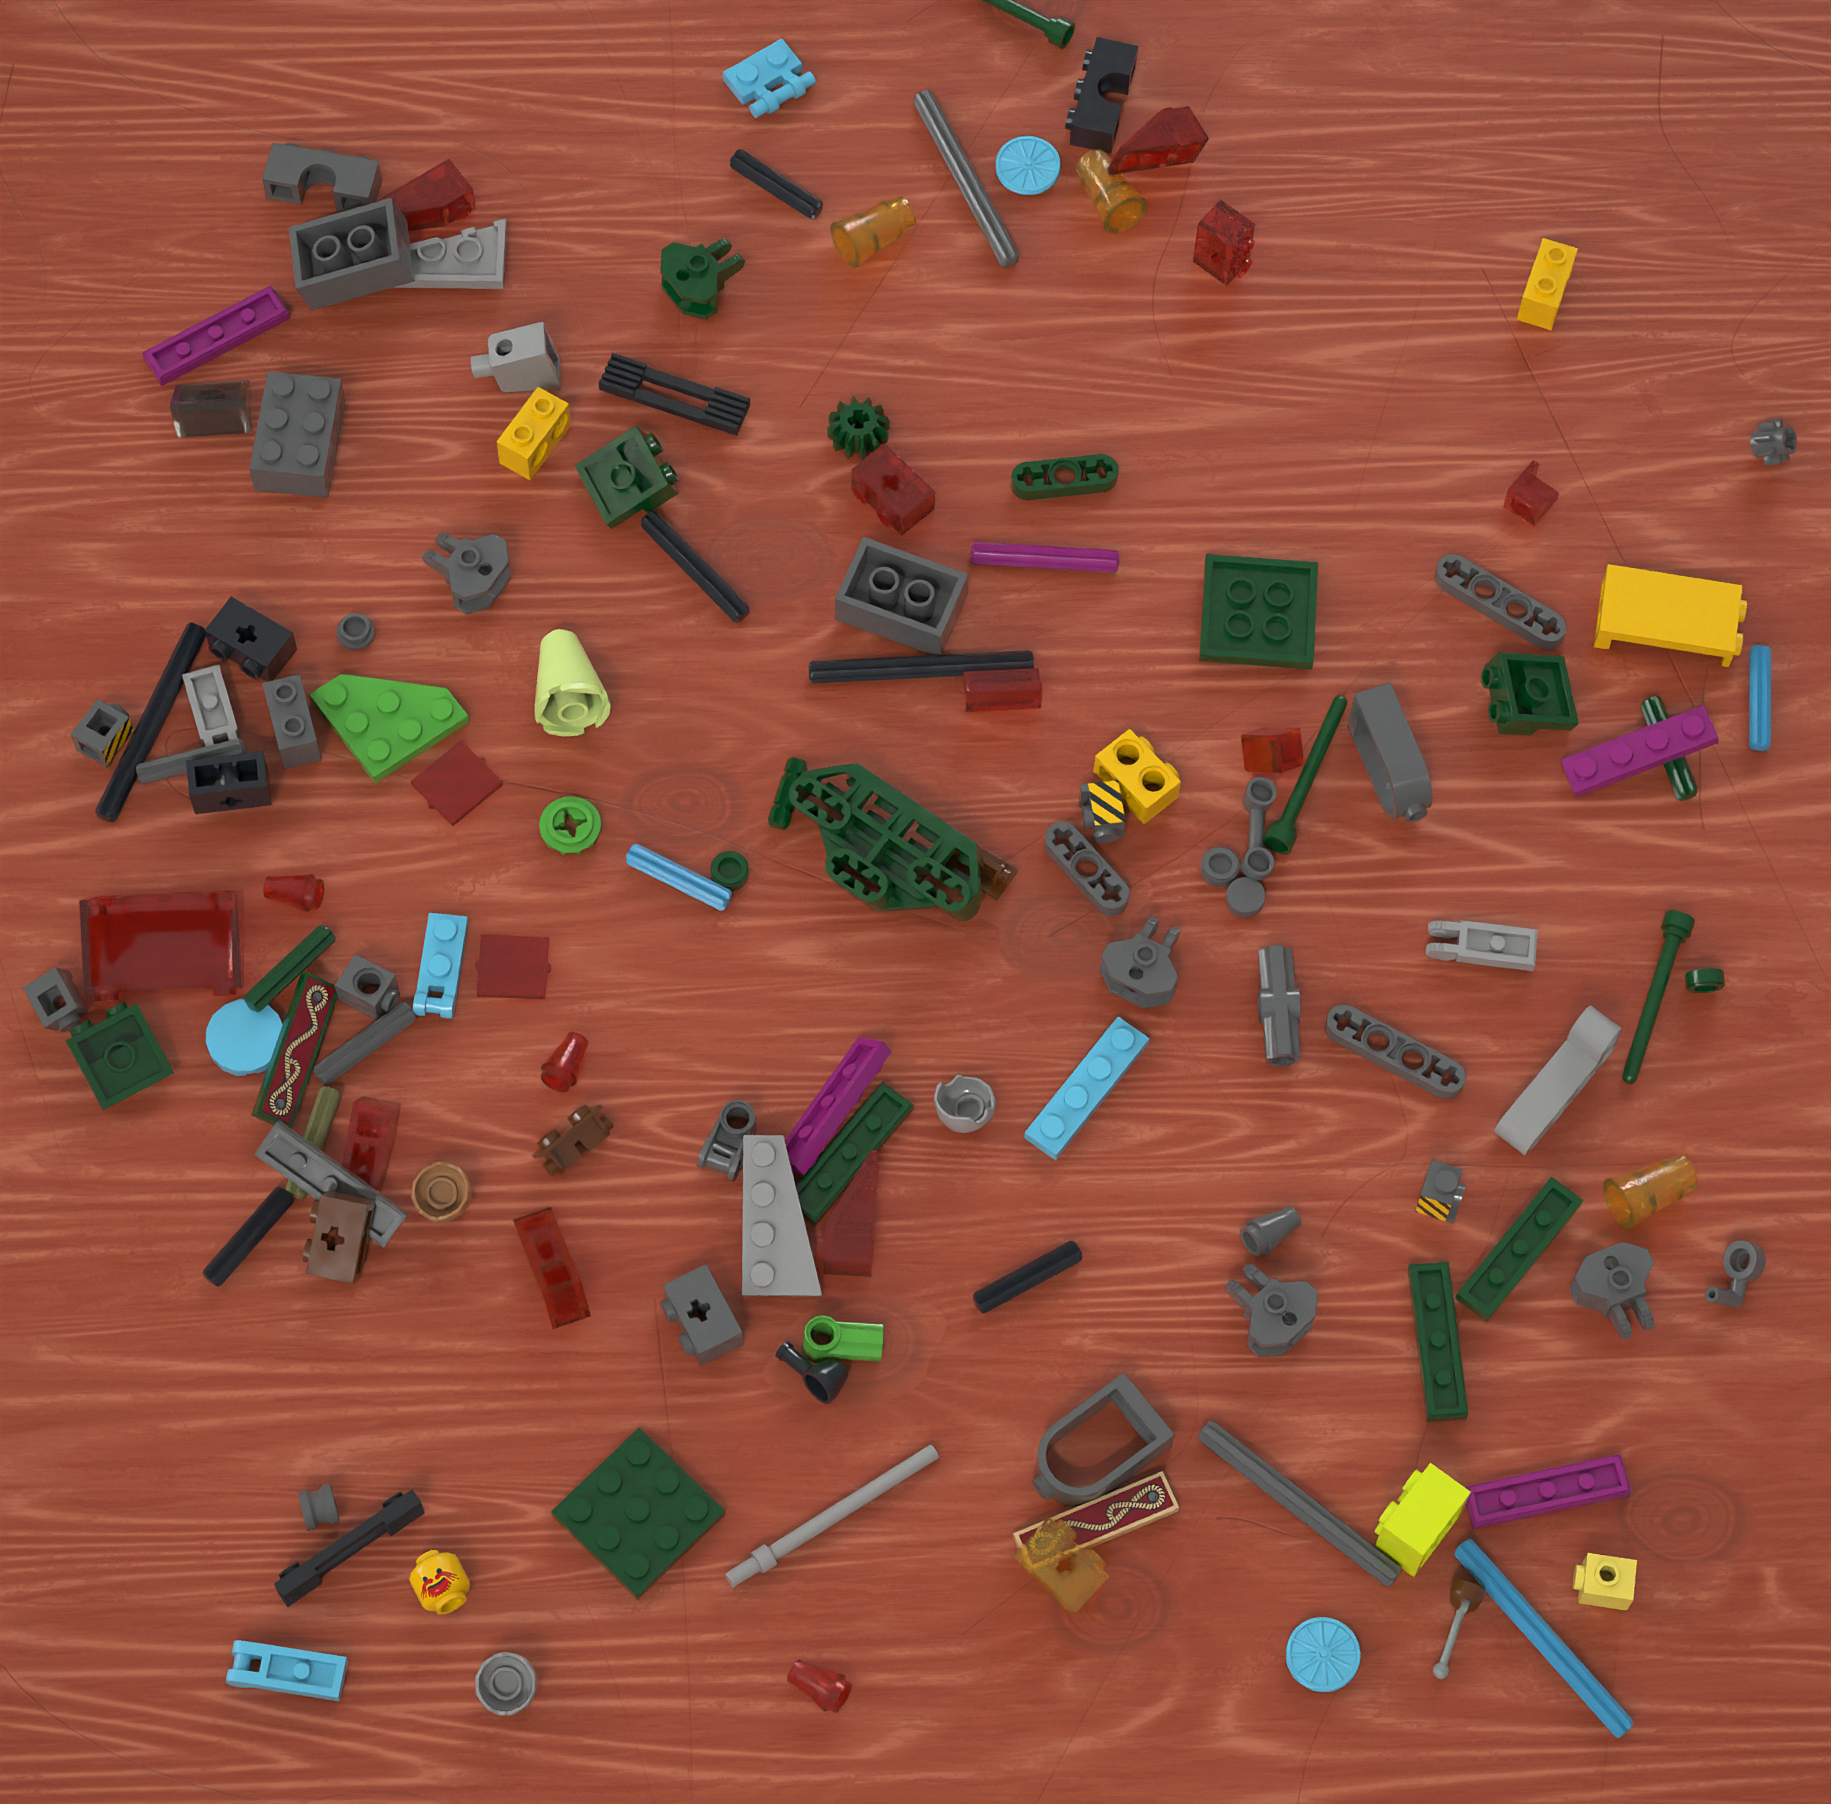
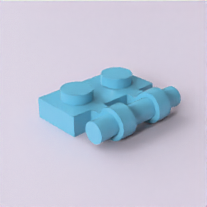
(764, 71)

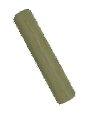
(318, 1127)

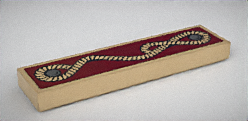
(1114, 1513)

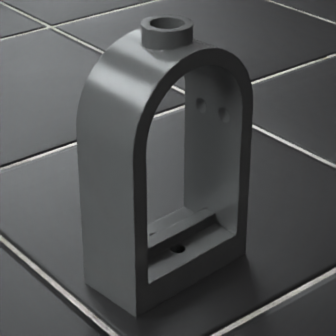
(1390, 753)
(1139, 1415)

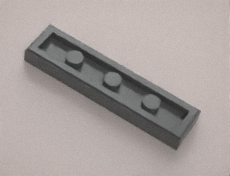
(320, 1173)

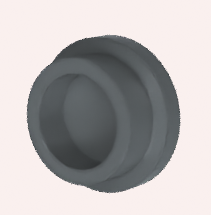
(355, 631)

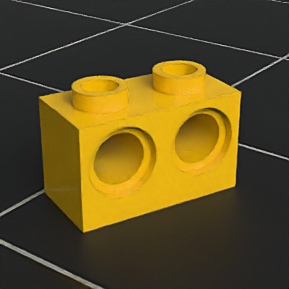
(1547, 284)
(534, 433)
(1134, 777)

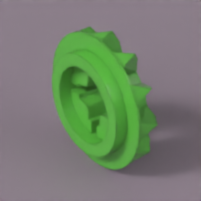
(580, 812)

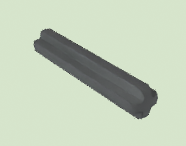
(176, 764)
(364, 1043)

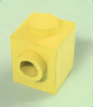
(1605, 1581)

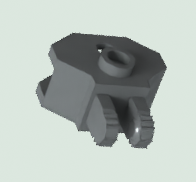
(472, 569)
(1142, 967)
(1613, 1283)
(1272, 1309)

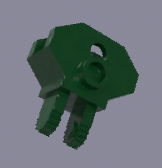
(695, 277)

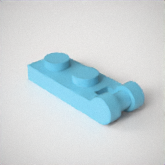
(441, 964)
(288, 1670)

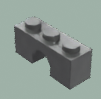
(295, 169)

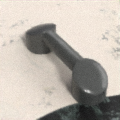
(1257, 800)

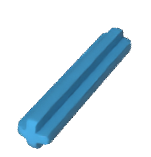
(1760, 698)
(678, 877)

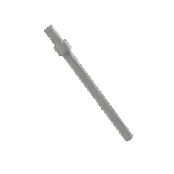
(765, 1557)

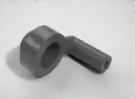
(1736, 1267)

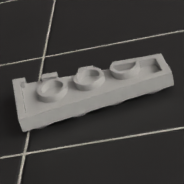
(774, 1235)

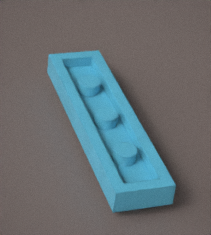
(1086, 1088)

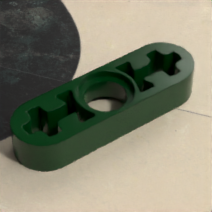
(1055, 489)

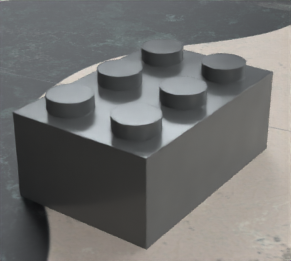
(351, 254)
(297, 434)
(901, 596)

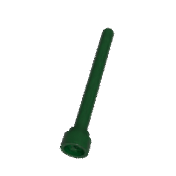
(1057, 30)
(1281, 835)
(1675, 928)

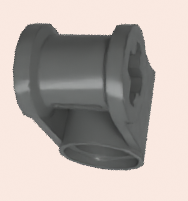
(725, 1145)

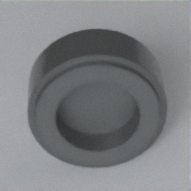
(1219, 867)
(1245, 897)

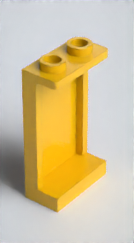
(1670, 612)

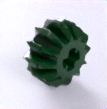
(858, 415)

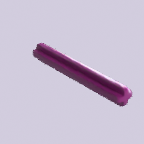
(1044, 556)

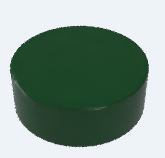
(730, 870)
(1705, 980)

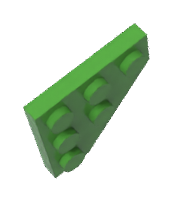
(386, 719)

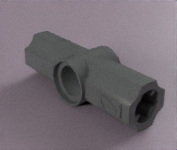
(1279, 1006)

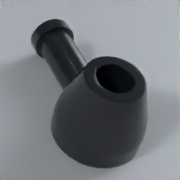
(822, 1379)

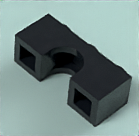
(1109, 70)

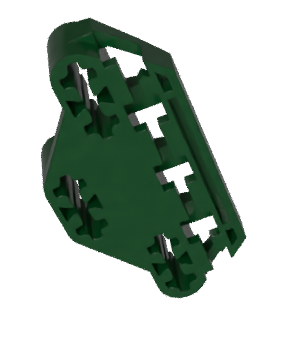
(877, 846)

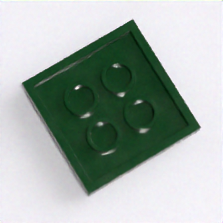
(1258, 611)
(638, 1513)

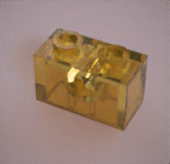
(1071, 1587)

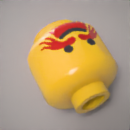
(440, 1582)

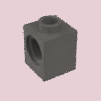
(363, 973)

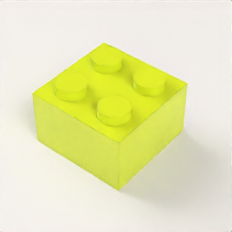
(1422, 1518)

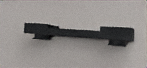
(724, 409)
(301, 1579)

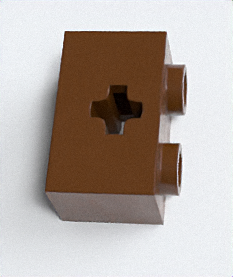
(354, 1219)

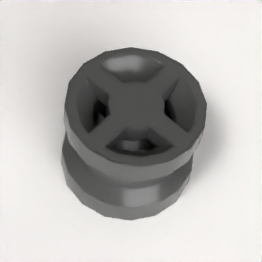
(318, 1506)

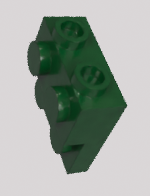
(628, 476)
(1529, 693)
(118, 1054)

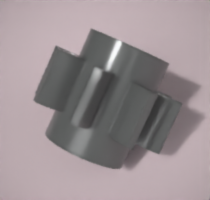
(1773, 442)

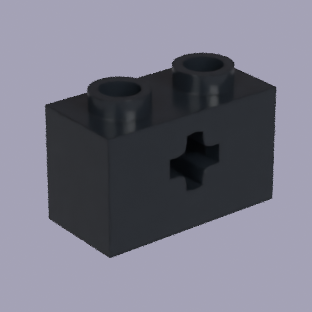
(233, 634)
(228, 782)

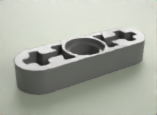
(1077, 841)

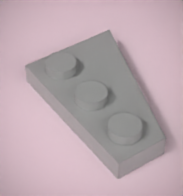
(461, 261)

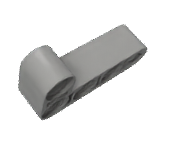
(1559, 1081)

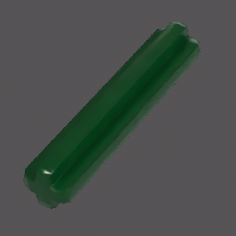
(1678, 769)
(289, 968)

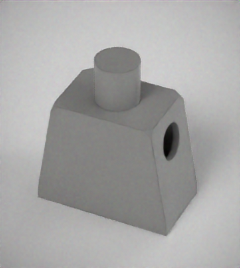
(520, 359)

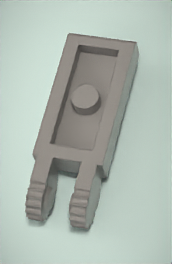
(210, 705)
(1484, 944)

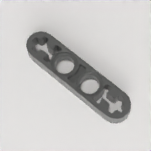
(1496, 606)
(1392, 1057)

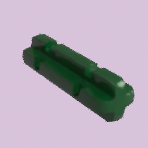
(780, 813)

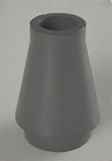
(1268, 1231)

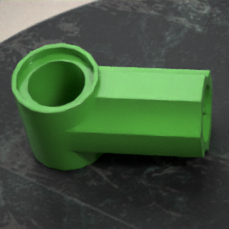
(848, 1341)

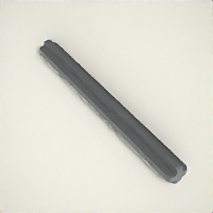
(966, 178)
(1299, 1503)

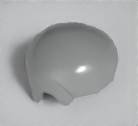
(964, 1104)
(506, 1683)

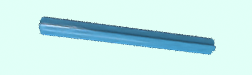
(1544, 1638)

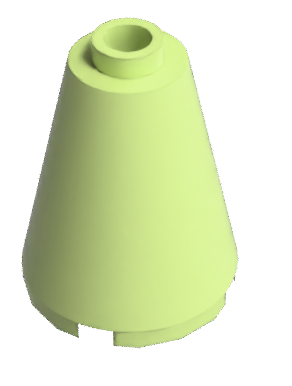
(568, 687)

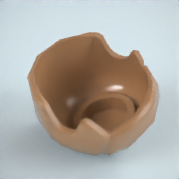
(441, 1192)

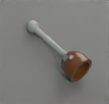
(1465, 1599)

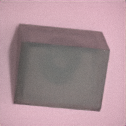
(212, 408)

